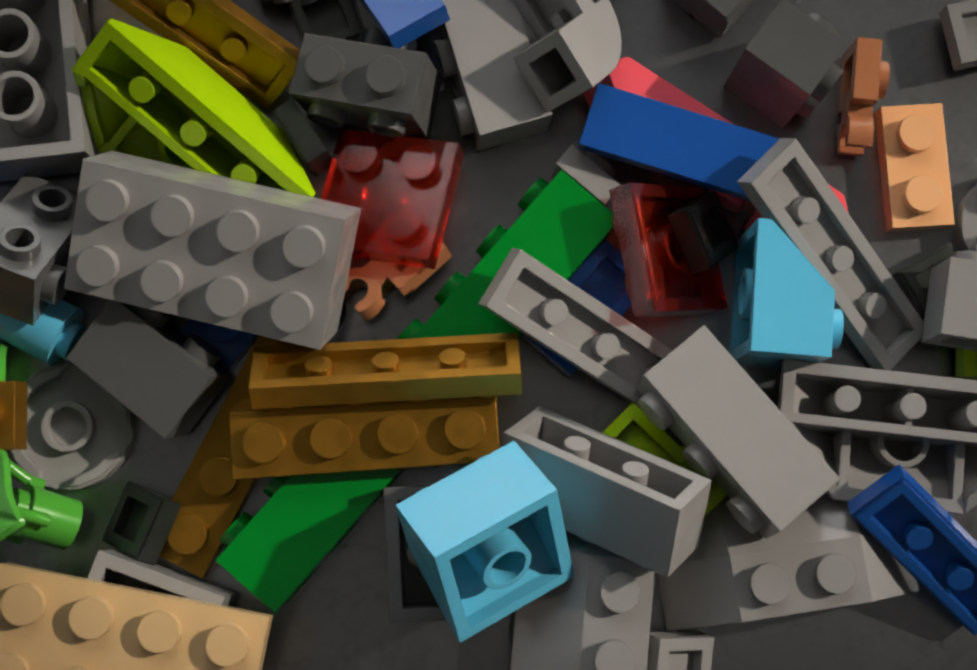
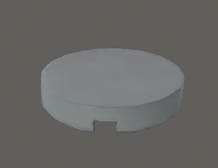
(73, 430)

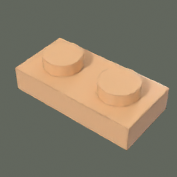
(914, 168)

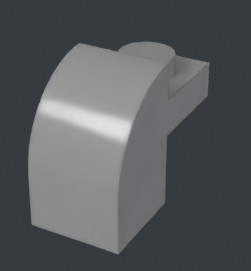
(574, 47)

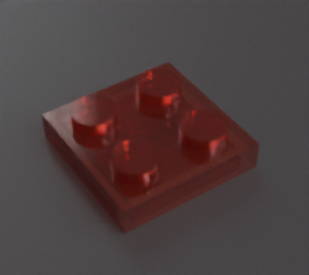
(401, 190)
(652, 259)

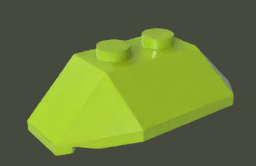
(174, 109)

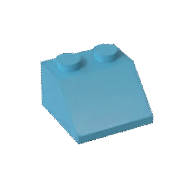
(779, 302)
(488, 539)

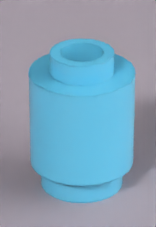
(50, 336)

